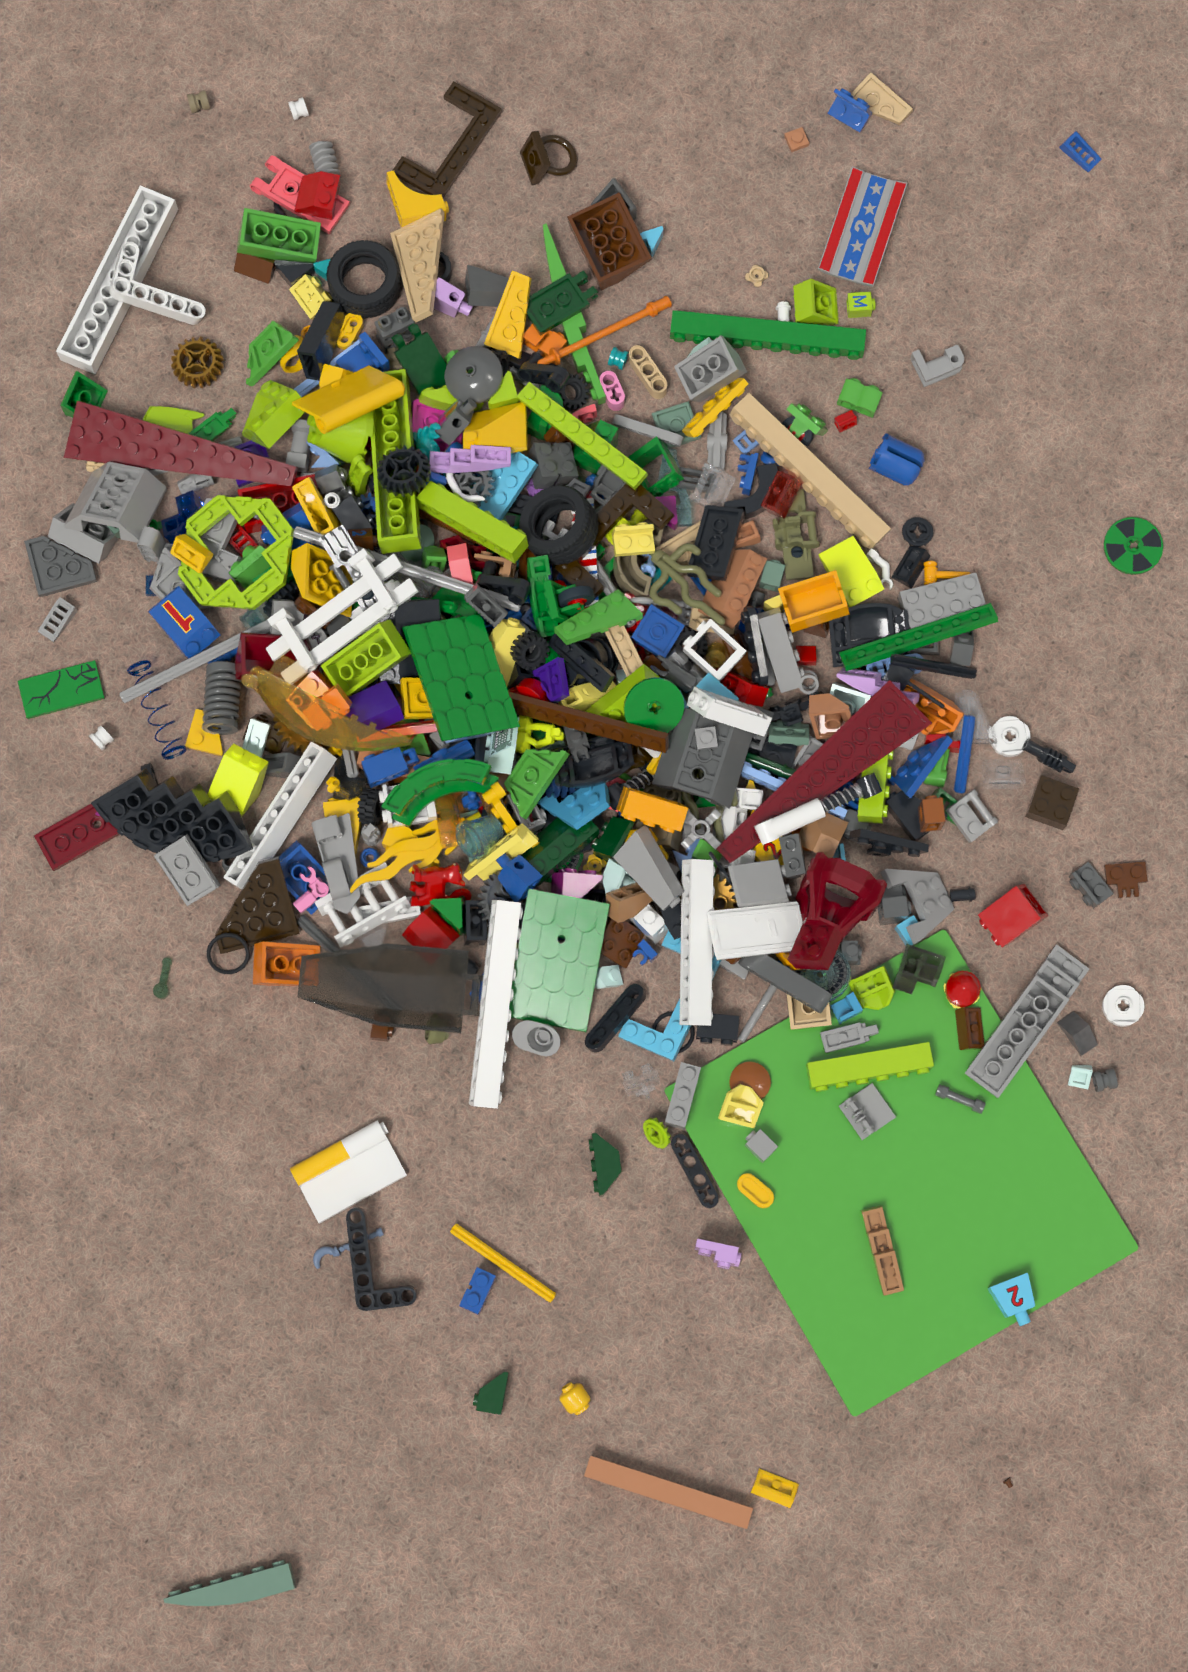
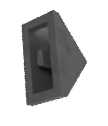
(1078, 1033)

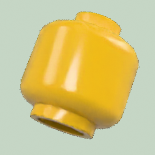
(574, 1398)

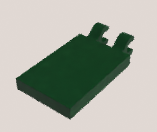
(559, 302)
(420, 359)

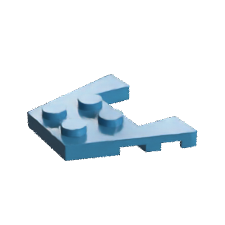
(580, 806)

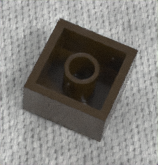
(1052, 802)

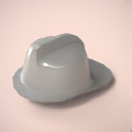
(536, 1037)

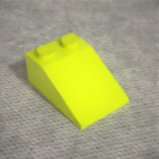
(853, 569)

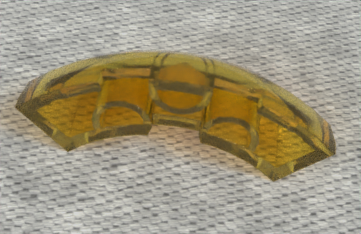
(449, 819)

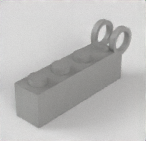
(781, 653)

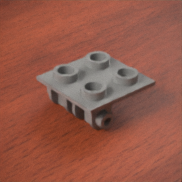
(867, 1111)

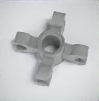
(708, 836)

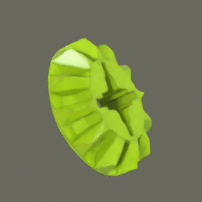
(658, 1139)

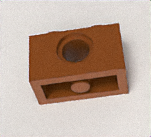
(931, 814)

